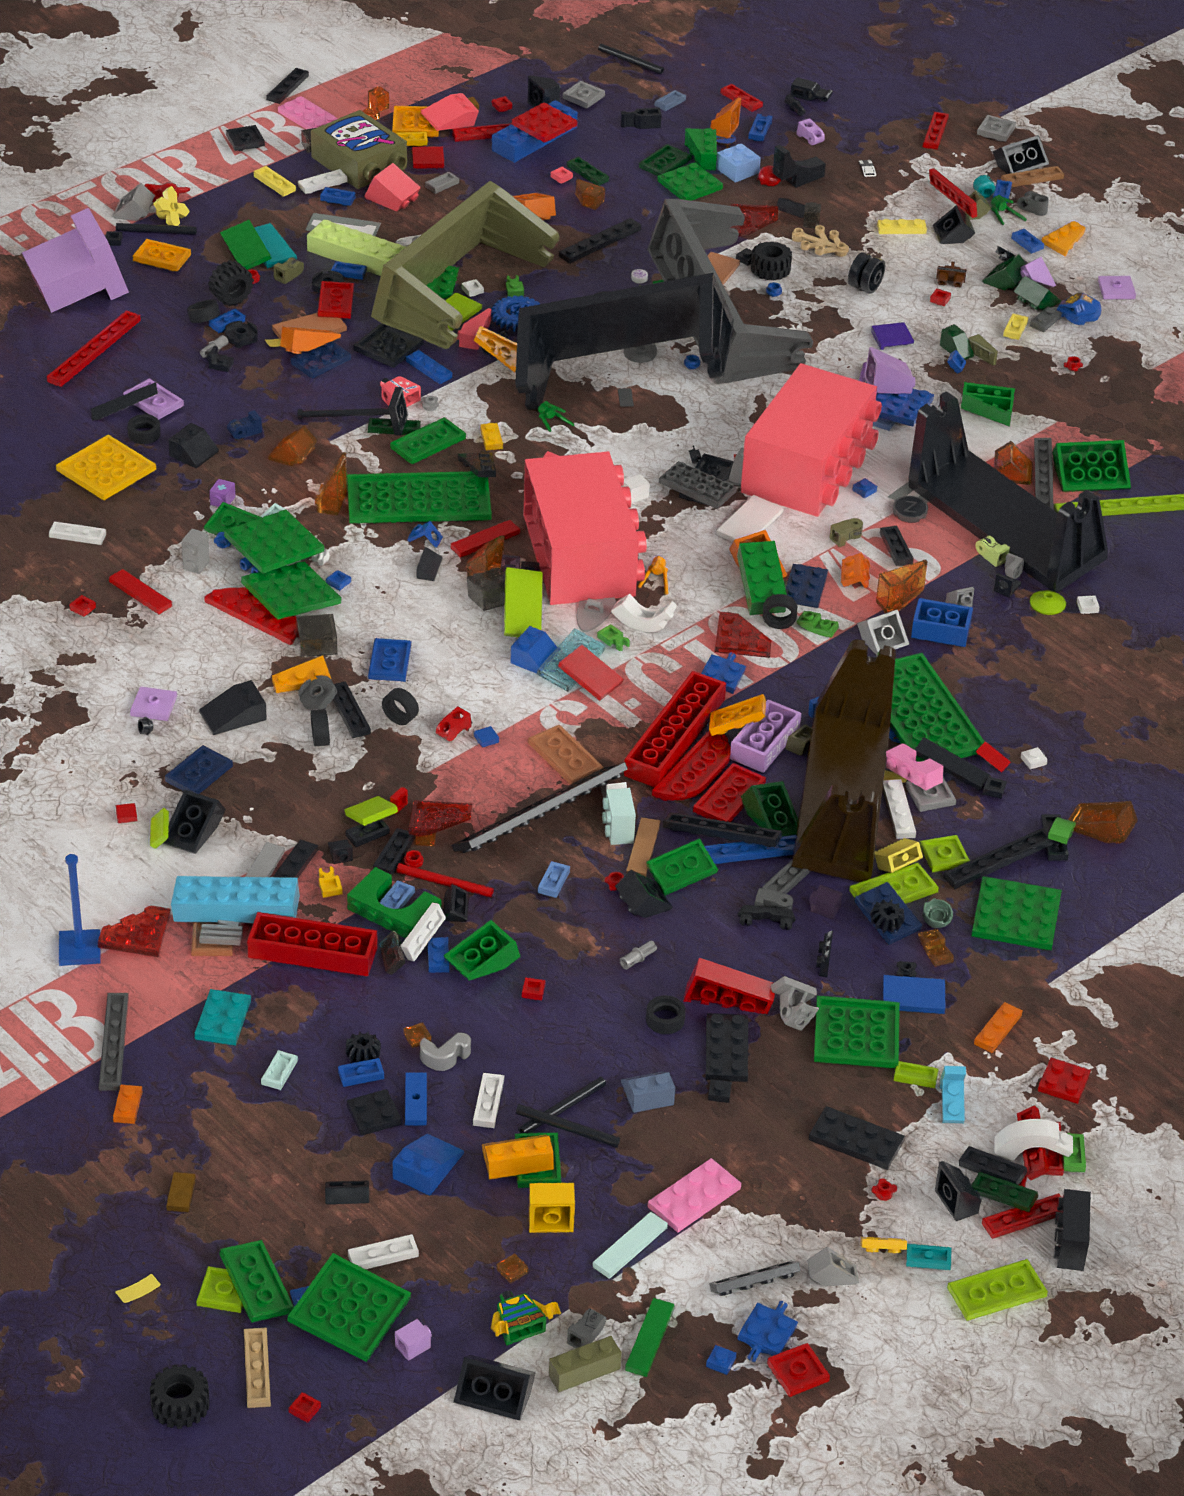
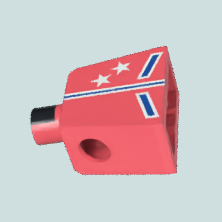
(411, 391)

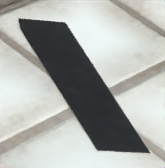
(124, 401)

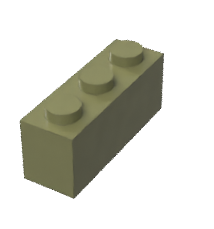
(584, 1363)

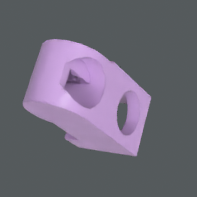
(810, 132)

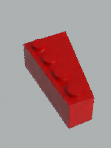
(728, 987)

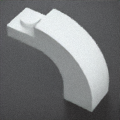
(642, 618)
(1030, 1134)

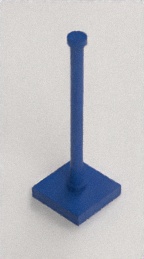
(77, 945)

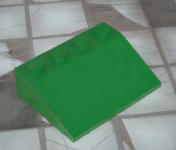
(1091, 465)

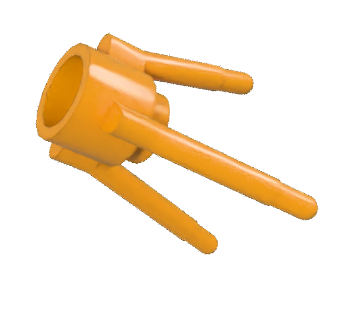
(657, 567)

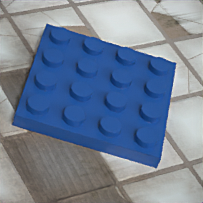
(903, 406)

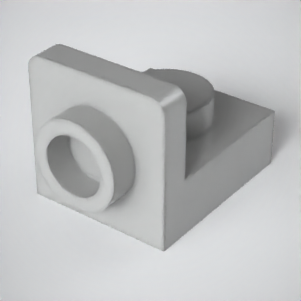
(1013, 566)

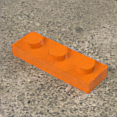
(998, 1027)

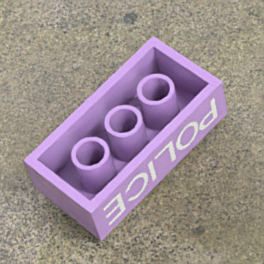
(764, 740)

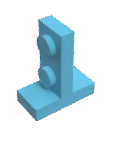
(953, 1094)

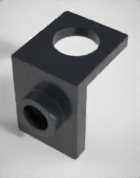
(1006, 586)

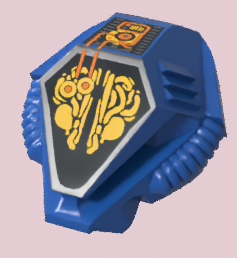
(1084, 308)

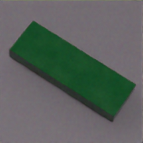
(587, 171)
(384, 426)
(1005, 1192)

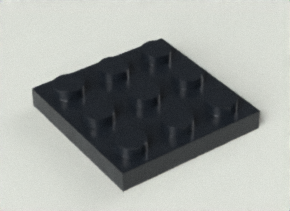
(388, 345)

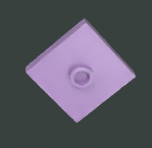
(1116, 287)
(153, 703)

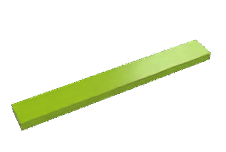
(1137, 505)

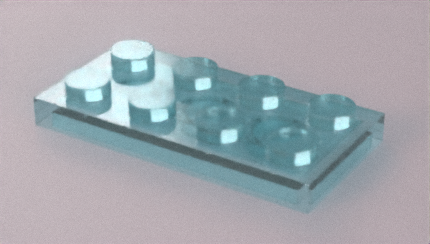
(549, 669)

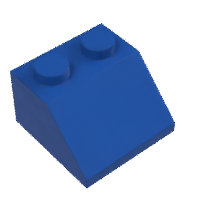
(532, 649)

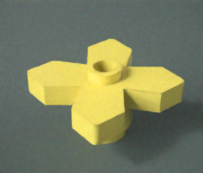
(169, 209)

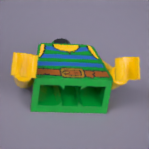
(521, 1317)

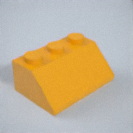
(518, 1156)

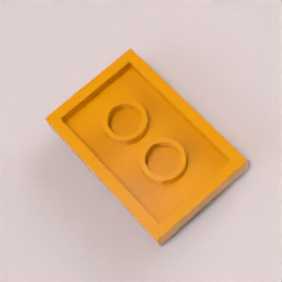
(161, 255)
(737, 715)

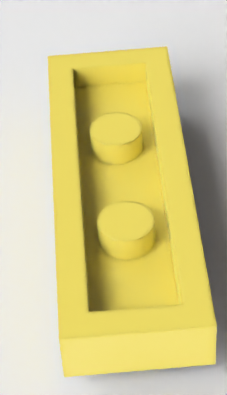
(274, 181)
(902, 226)

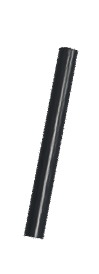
(630, 58)
(156, 228)
(565, 1104)
(567, 1125)

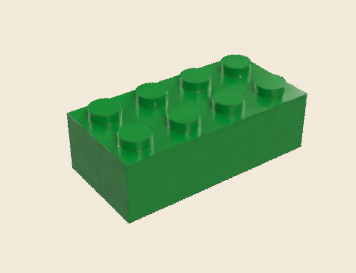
(760, 575)

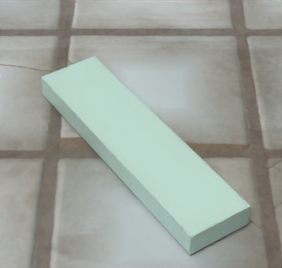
(630, 1245)

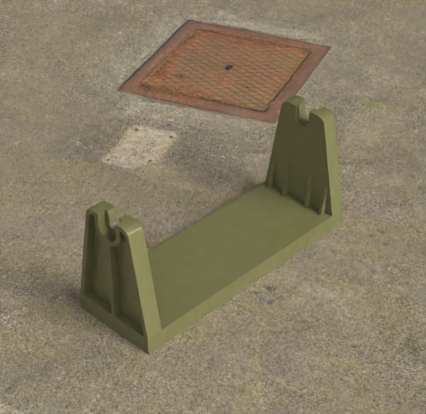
(485, 217)

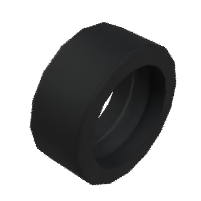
(203, 311)
(144, 421)
(783, 601)
(406, 699)
(320, 727)
(665, 1026)

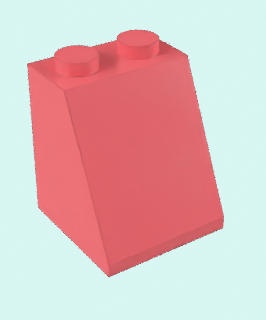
(392, 189)

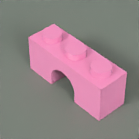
(903, 762)

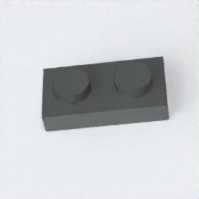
(1045, 319)

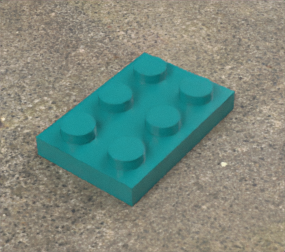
(222, 1017)

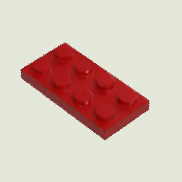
(724, 797)

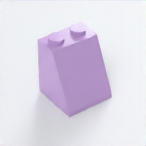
(888, 373)

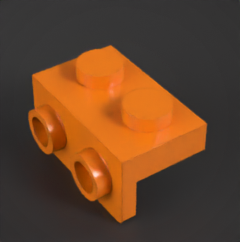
(855, 570)

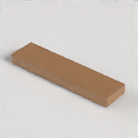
(1034, 176)
(643, 845)

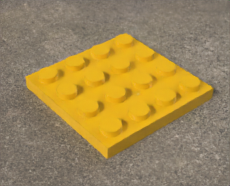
(106, 467)

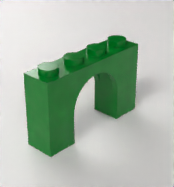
(366, 898)

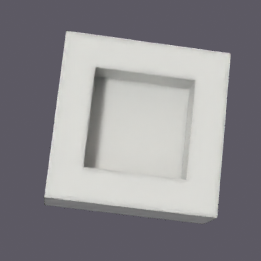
(472, 288)
(1088, 604)
(1034, 758)

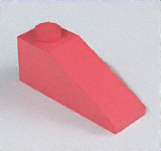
(470, 328)

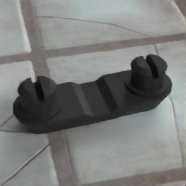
(750, 912)

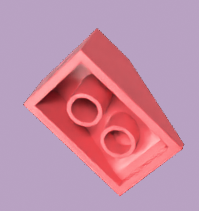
(451, 112)

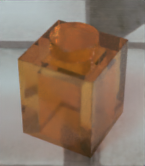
(378, 99)

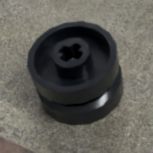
(866, 272)

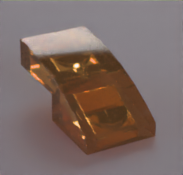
(935, 948)

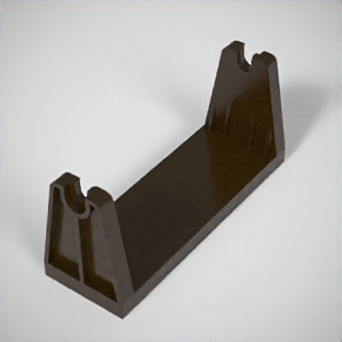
(846, 766)

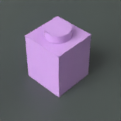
(413, 1339)

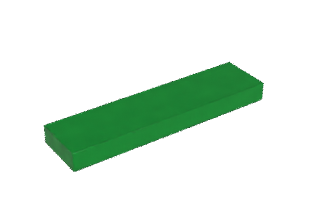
(649, 1337)

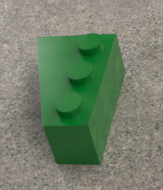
(703, 146)
(989, 401)

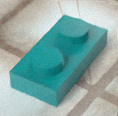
(928, 1256)

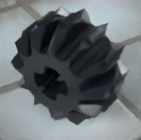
(887, 916)
(362, 1047)

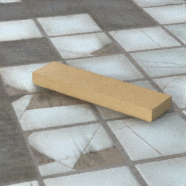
(257, 1368)

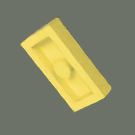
(1015, 326)

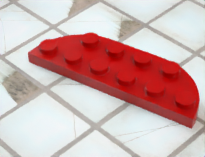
(247, 608)
(695, 769)

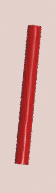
(444, 880)

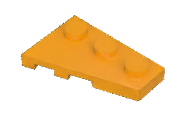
(1064, 237)
(498, 346)
(294, 677)

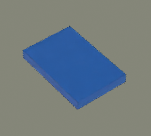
(390, 659)
(915, 993)

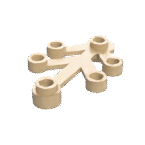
(838, 248)

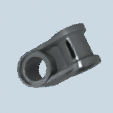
(1034, 203)

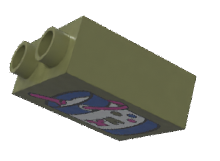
(358, 147)

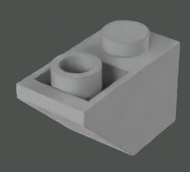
(961, 597)

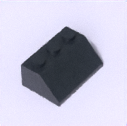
(1021, 156)
(494, 1387)

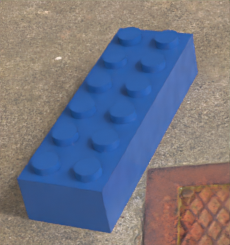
(516, 144)

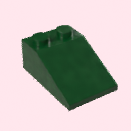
(771, 807)

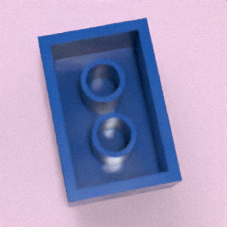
(942, 622)

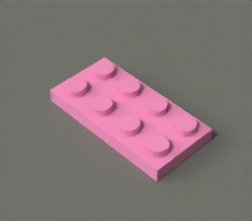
(305, 113)
(694, 1195)

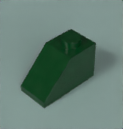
(955, 339)

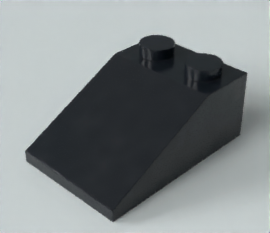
(234, 708)
(193, 821)

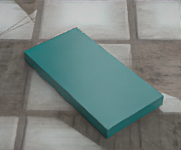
(275, 244)

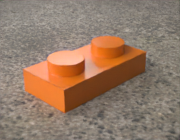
(127, 1104)

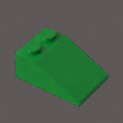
(483, 952)

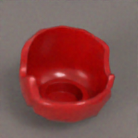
(767, 177)

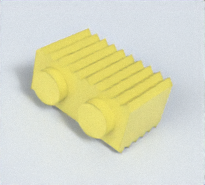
(898, 855)

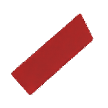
(993, 756)

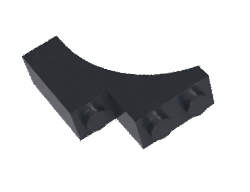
(794, 171)

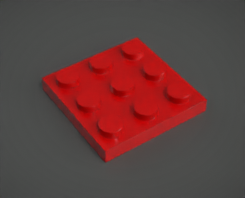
(544, 122)

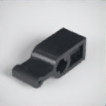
(809, 90)
(642, 118)

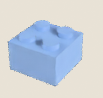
(738, 162)

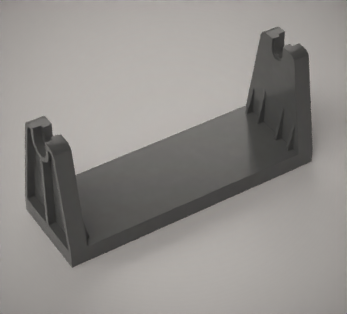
(679, 252)

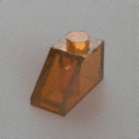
(589, 194)

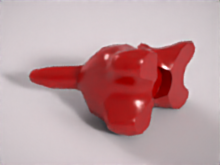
(158, 190)

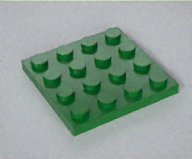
(274, 541)
(291, 590)
(1016, 913)
(857, 1032)
(349, 1307)

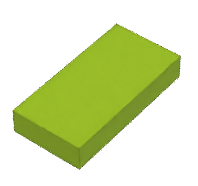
(159, 828)
(916, 1074)

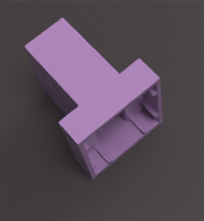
(75, 264)

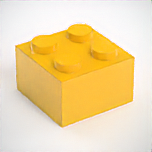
(551, 1207)

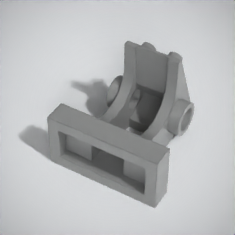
(793, 1004)

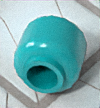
(984, 185)

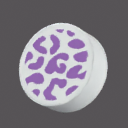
(639, 276)

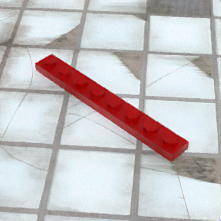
(93, 348)

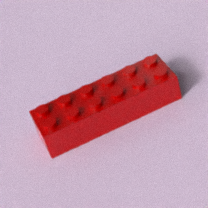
(312, 944)

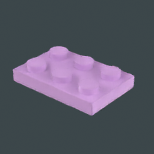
(159, 404)

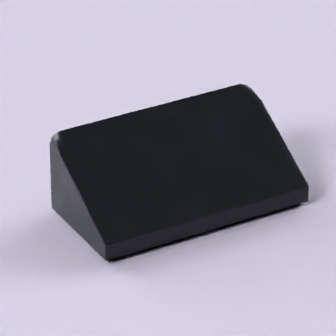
(791, 207)
(428, 565)
(456, 904)
(347, 1192)

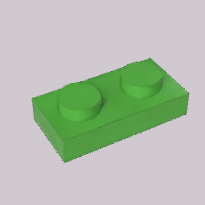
(1076, 1161)

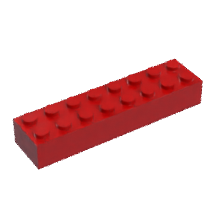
(674, 729)

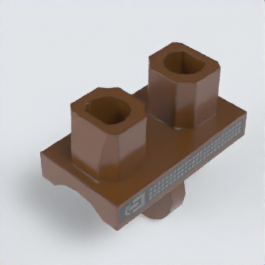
(951, 273)

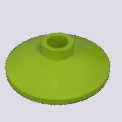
(1047, 602)

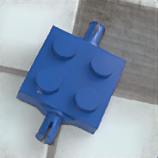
(725, 670)
(767, 1330)

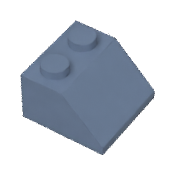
(649, 1091)

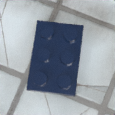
(320, 359)
(806, 584)
(199, 770)
(885, 891)

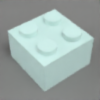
(619, 816)

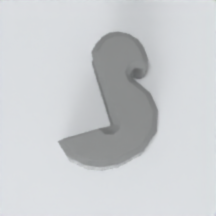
(445, 1056)

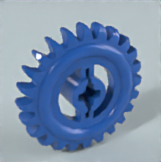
(499, 310)

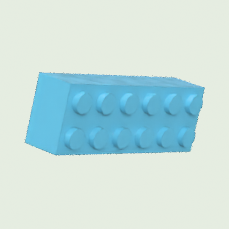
(233, 898)

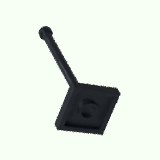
(396, 409)

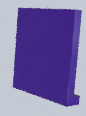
(891, 335)

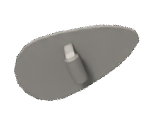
(593, 612)

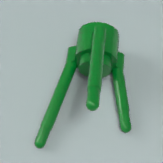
(999, 204)
(548, 411)

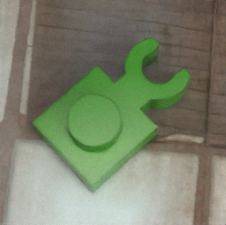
(514, 287)
(611, 635)

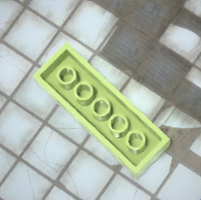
(351, 246)

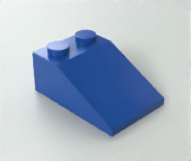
(425, 1163)

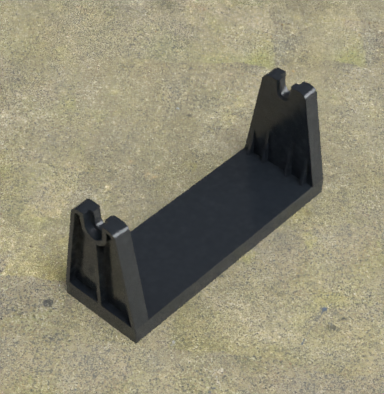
(620, 322)
(987, 503)

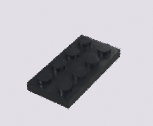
(713, 466)
(726, 1047)
(856, 1138)

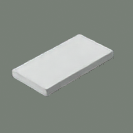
(750, 518)

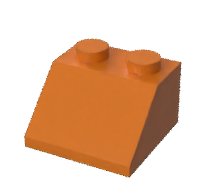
(727, 119)

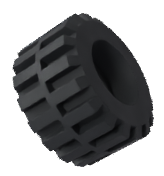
(771, 260)
(231, 283)
(183, 1410)

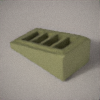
(982, 348)
(799, 740)

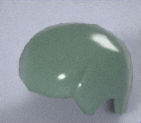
(937, 913)

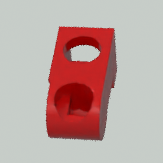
(454, 724)

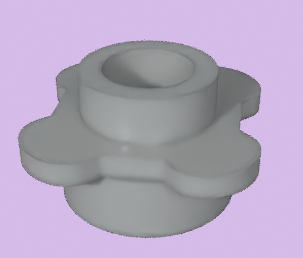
(430, 403)

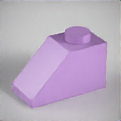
(1038, 272)

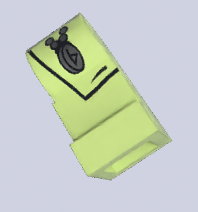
(992, 550)

